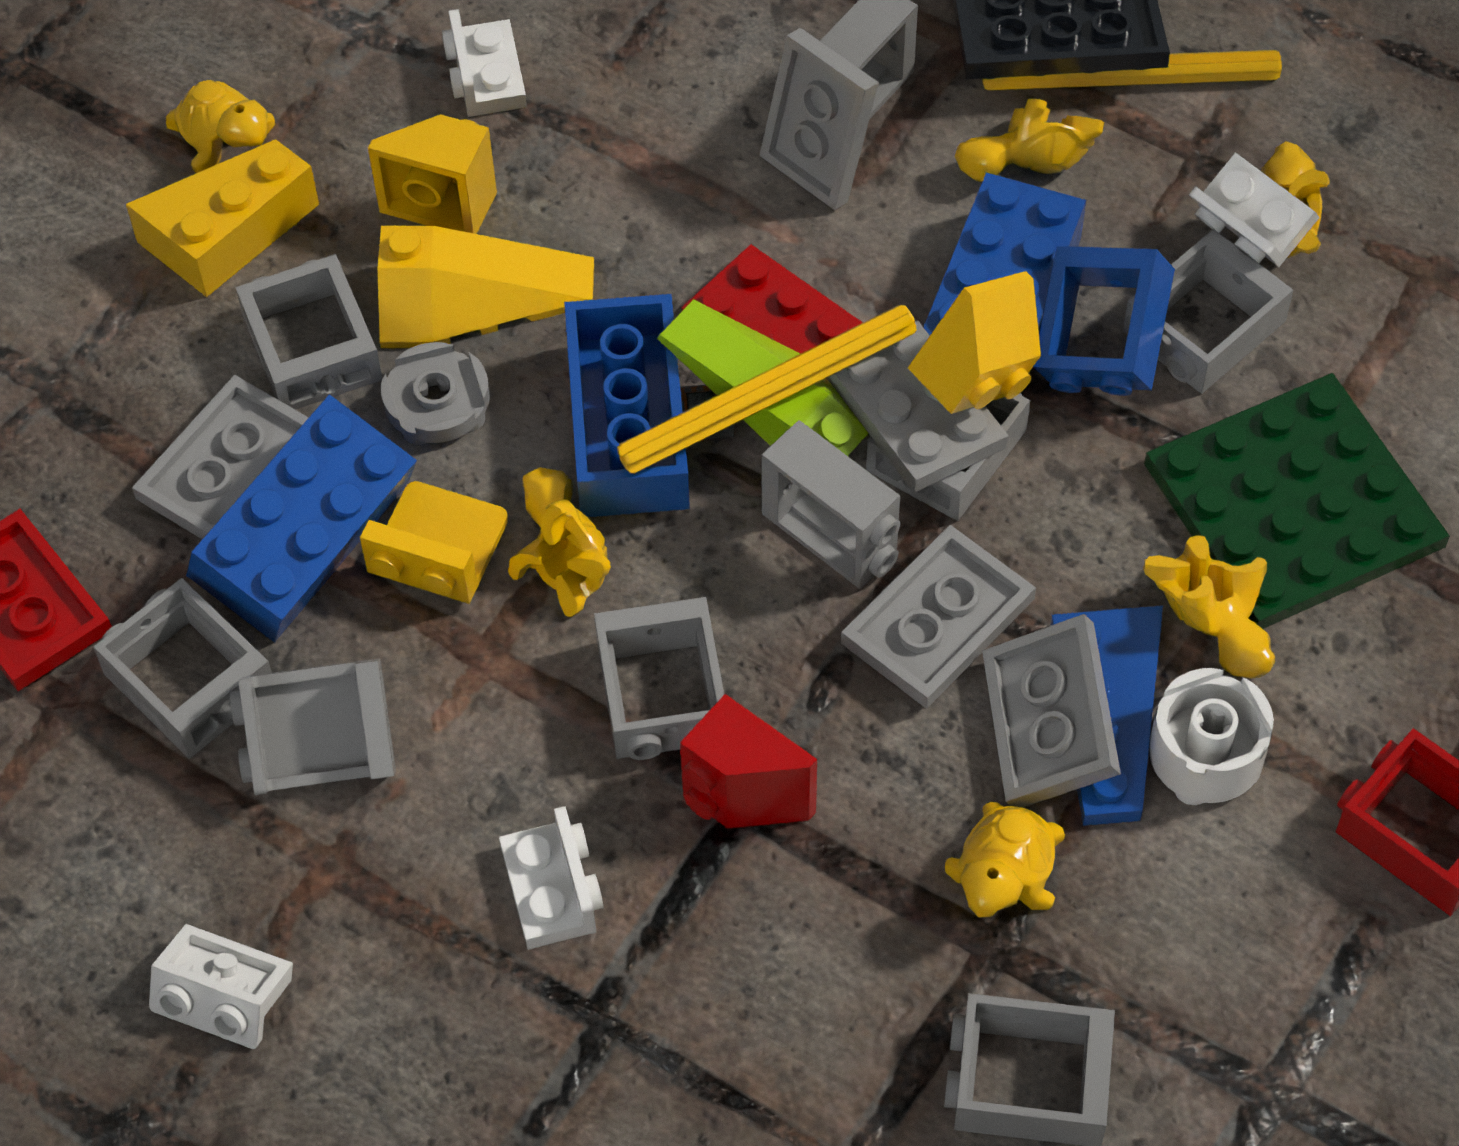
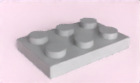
(818, 118)
(909, 422)
(218, 456)
(938, 616)
(1050, 712)

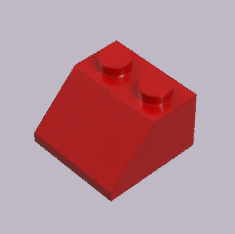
(745, 770)

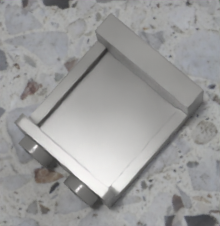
(314, 726)

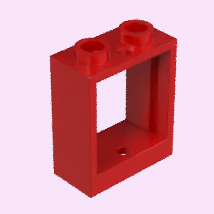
(1437, 772)

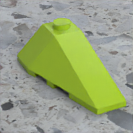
(730, 353)

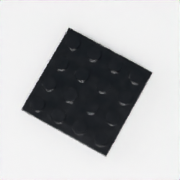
(1059, 36)

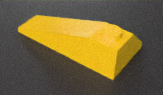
(460, 282)

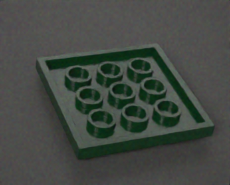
(1302, 490)

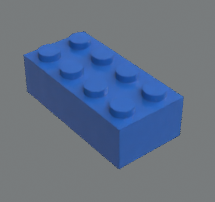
(1007, 233)
(620, 388)
(300, 518)

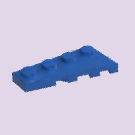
(1129, 659)

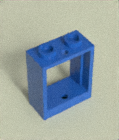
(1105, 268)

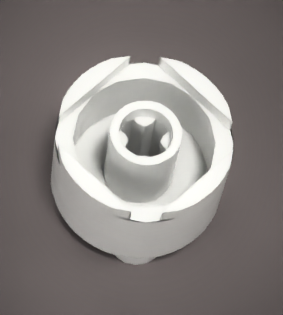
(1210, 736)

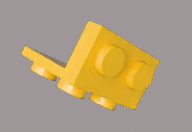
(435, 541)

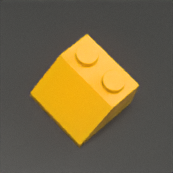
(435, 173)
(982, 345)

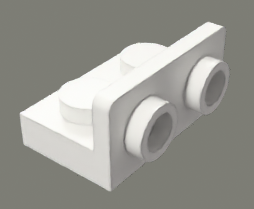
(487, 66)
(1254, 209)
(549, 881)
(217, 985)

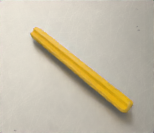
(1182, 68)
(766, 389)

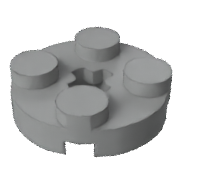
(439, 419)

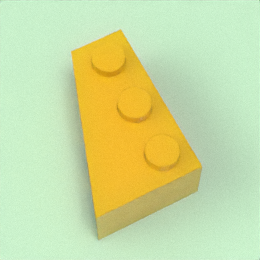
(225, 214)

